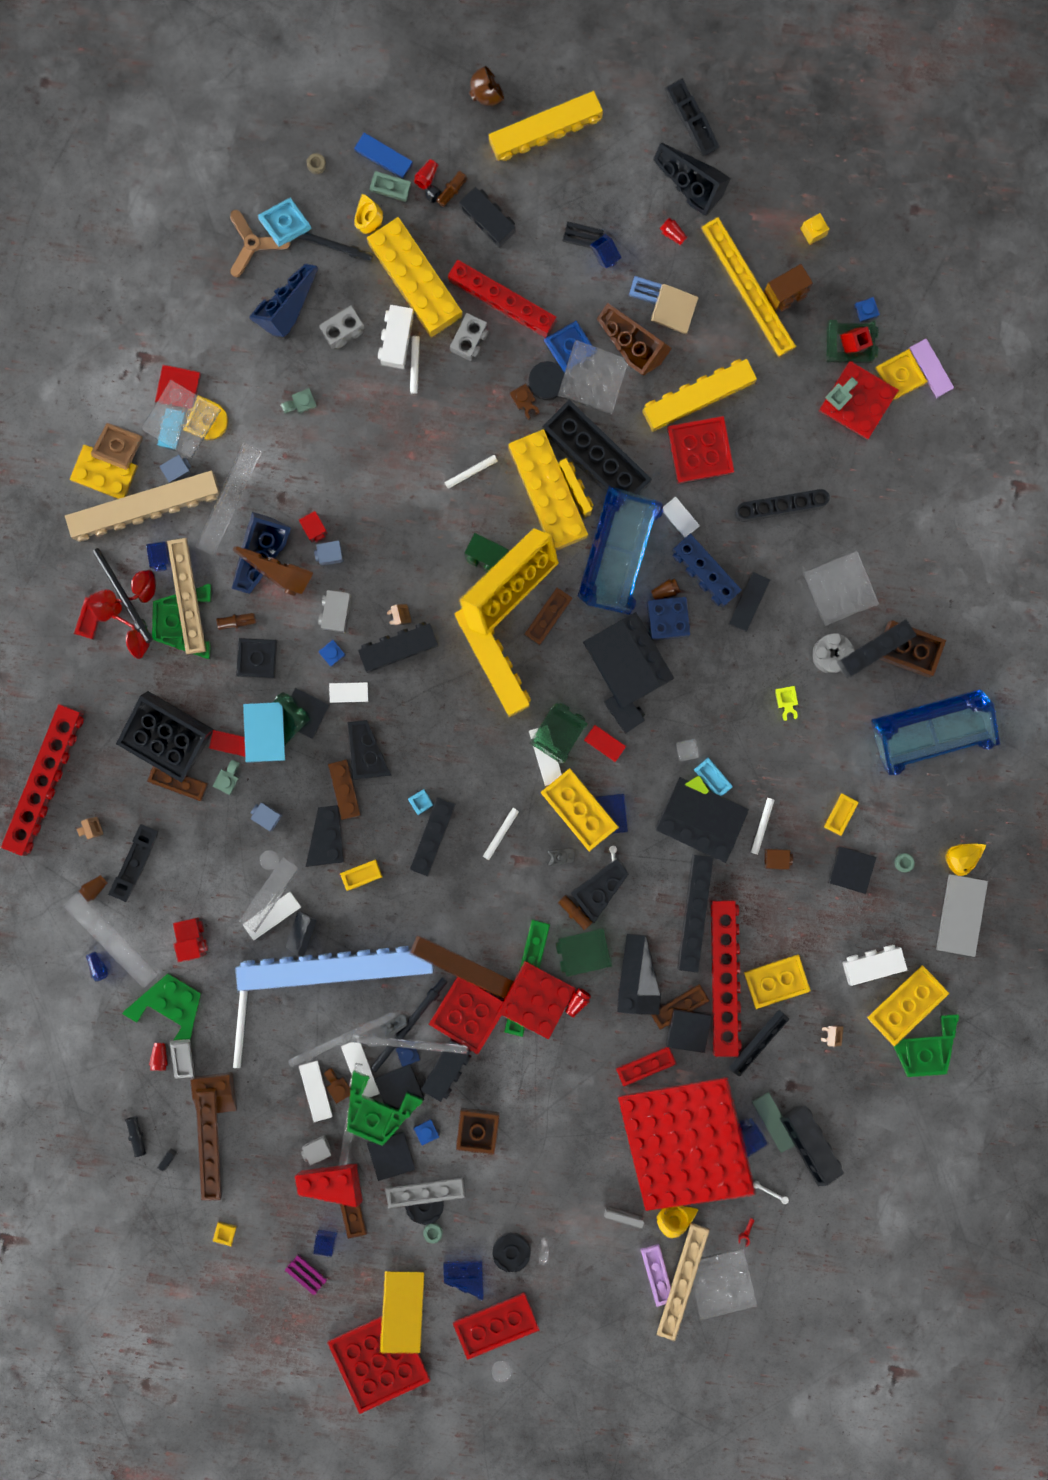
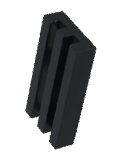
(583, 235)

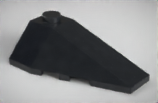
(698, 181)
(638, 980)

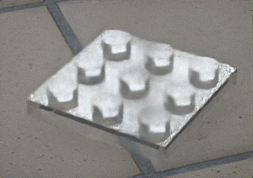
(593, 377)
(181, 419)
(841, 588)
(723, 1284)

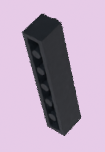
(695, 913)

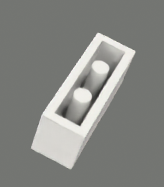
(396, 336)
(874, 965)

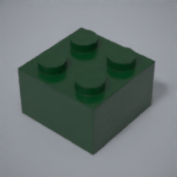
(484, 552)

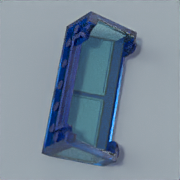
(618, 550)
(935, 730)

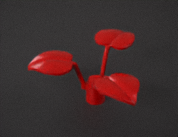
(105, 605)

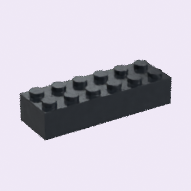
(594, 450)

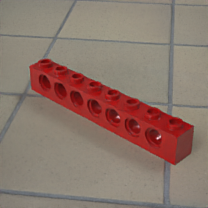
(12, 841)
(720, 1047)

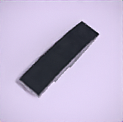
(692, 117)

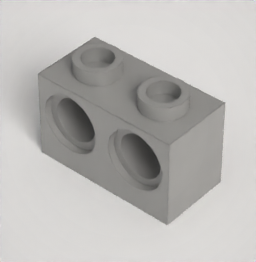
(338, 323)
(465, 336)

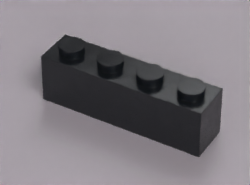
(398, 647)
(876, 648)
(432, 837)
(812, 1145)

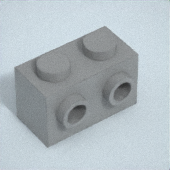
(335, 611)

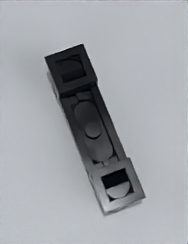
(134, 863)

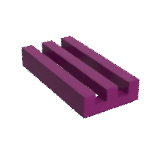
(305, 1284)

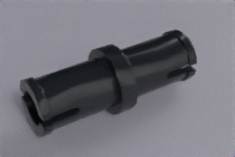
(135, 1136)

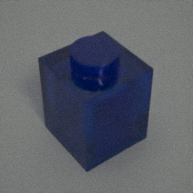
(605, 251)
(158, 556)
(325, 1243)

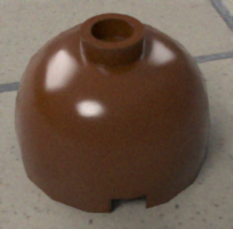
(485, 87)

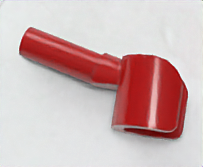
(745, 1234)

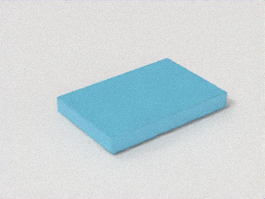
(264, 732)

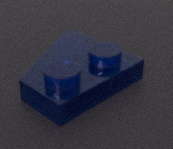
(465, 1276)

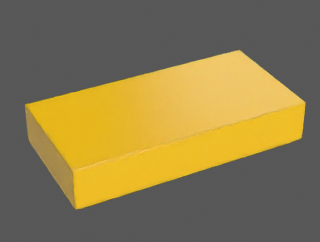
(841, 814)
(361, 875)

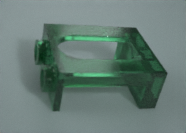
(835, 328)

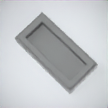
(182, 1058)
(624, 1217)

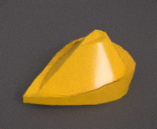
(368, 215)
(964, 857)
(675, 1220)

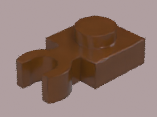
(523, 398)

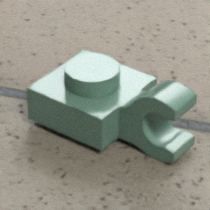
(840, 395)
(302, 401)
(227, 780)

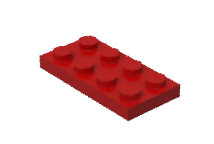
(495, 1326)

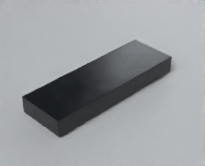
(749, 602)

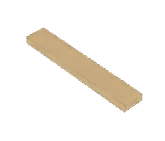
(186, 596)
(683, 1281)

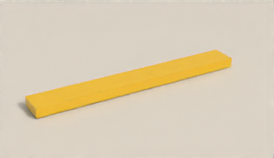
(748, 287)

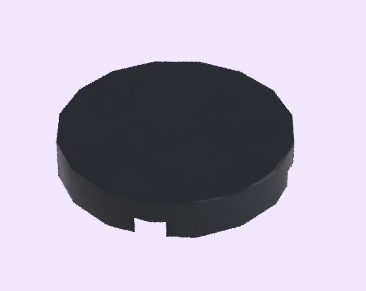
(546, 380)
(425, 1213)
(511, 1252)

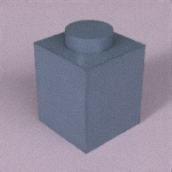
(176, 469)
(329, 553)
(265, 816)

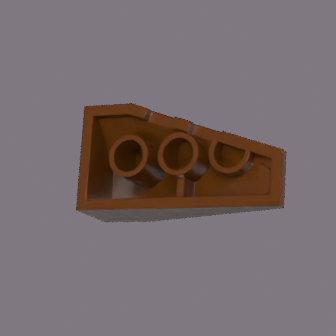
(636, 344)
(286, 576)

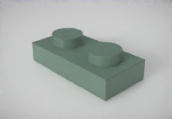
(390, 186)

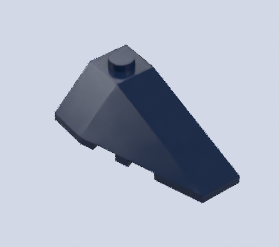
(282, 310)
(264, 537)

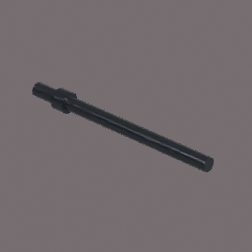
(353, 251)
(139, 623)
(432, 995)

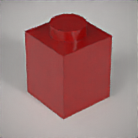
(856, 339)
(313, 527)

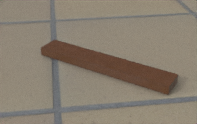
(461, 967)
(208, 1144)

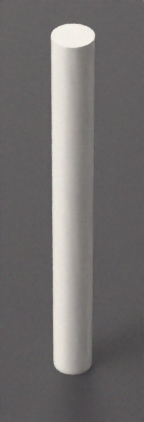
(240, 1029)

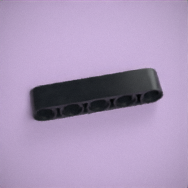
(790, 500)

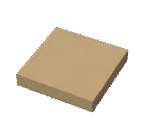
(674, 308)

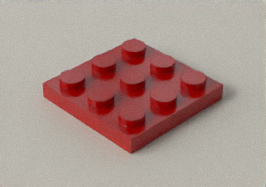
(867, 405)
(700, 449)
(536, 1000)
(467, 1014)

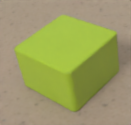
(697, 784)

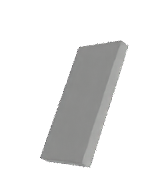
(961, 915)

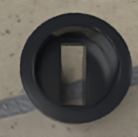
(433, 194)

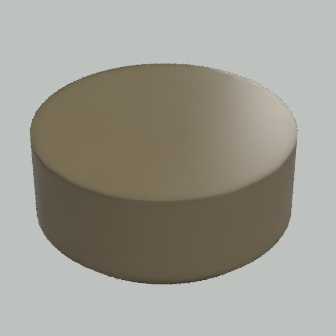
(316, 163)

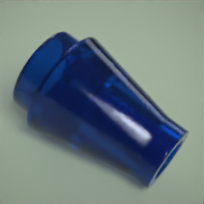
(97, 968)

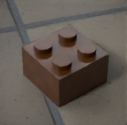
(788, 287)
(477, 1131)

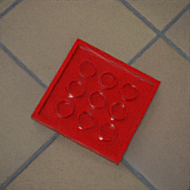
(375, 1375)

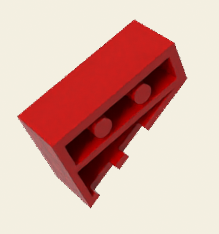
(331, 1184)

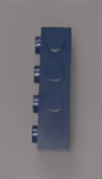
(706, 570)

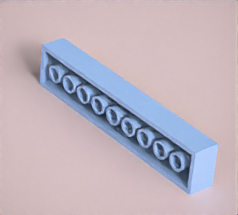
(329, 968)

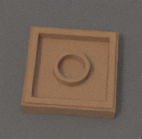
(116, 446)

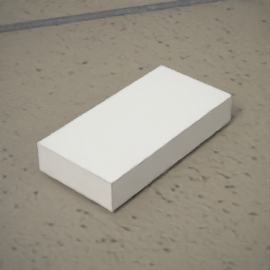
(680, 517)
(348, 692)

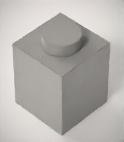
(316, 1150)

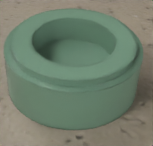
(904, 862)
(433, 1233)

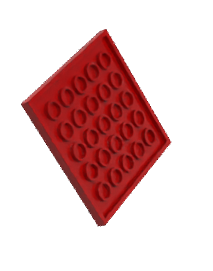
(686, 1144)

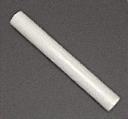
(414, 365)
(471, 471)
(762, 826)
(500, 834)

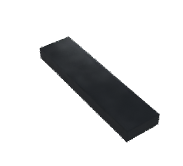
(760, 1041)

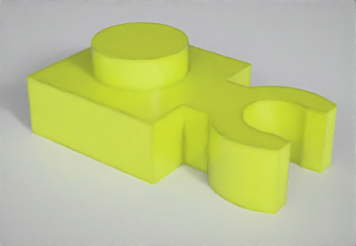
(787, 698)

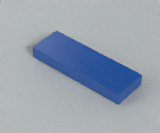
(383, 155)

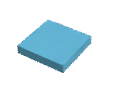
(284, 222)

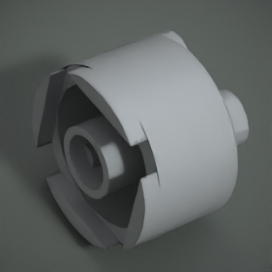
(822, 652)

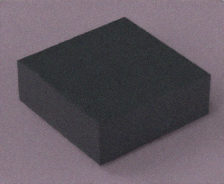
(167, 1160)

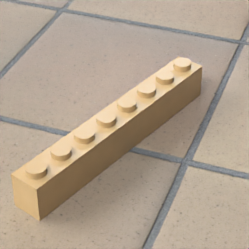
(142, 506)

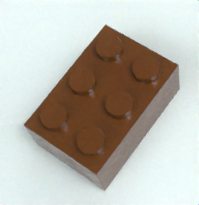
(918, 654)

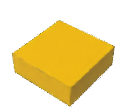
(224, 1233)

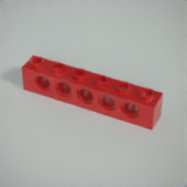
(502, 298)

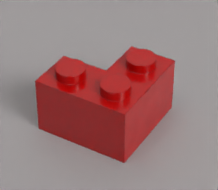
(189, 940)

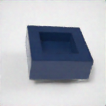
(407, 1055)

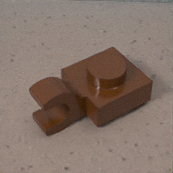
(338, 1088)

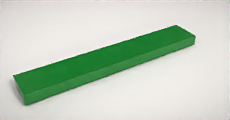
(532, 954)

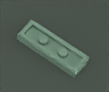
(771, 1117)

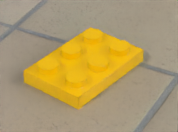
(102, 475)
(576, 488)

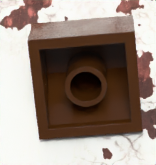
(224, 1090)

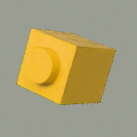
(815, 228)

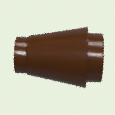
(666, 590)
(92, 888)

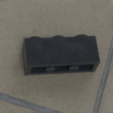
(487, 216)
(444, 1073)

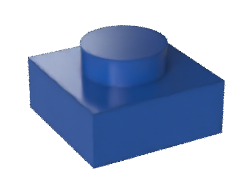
(867, 309)
(332, 653)
(426, 1132)

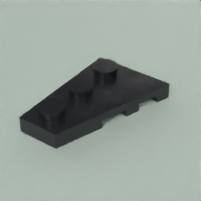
(364, 752)
(326, 838)
(600, 888)

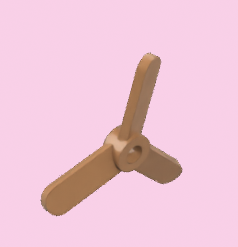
(248, 236)

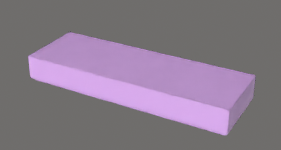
(931, 368)
(656, 1273)

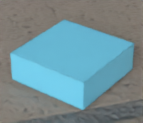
(421, 802)

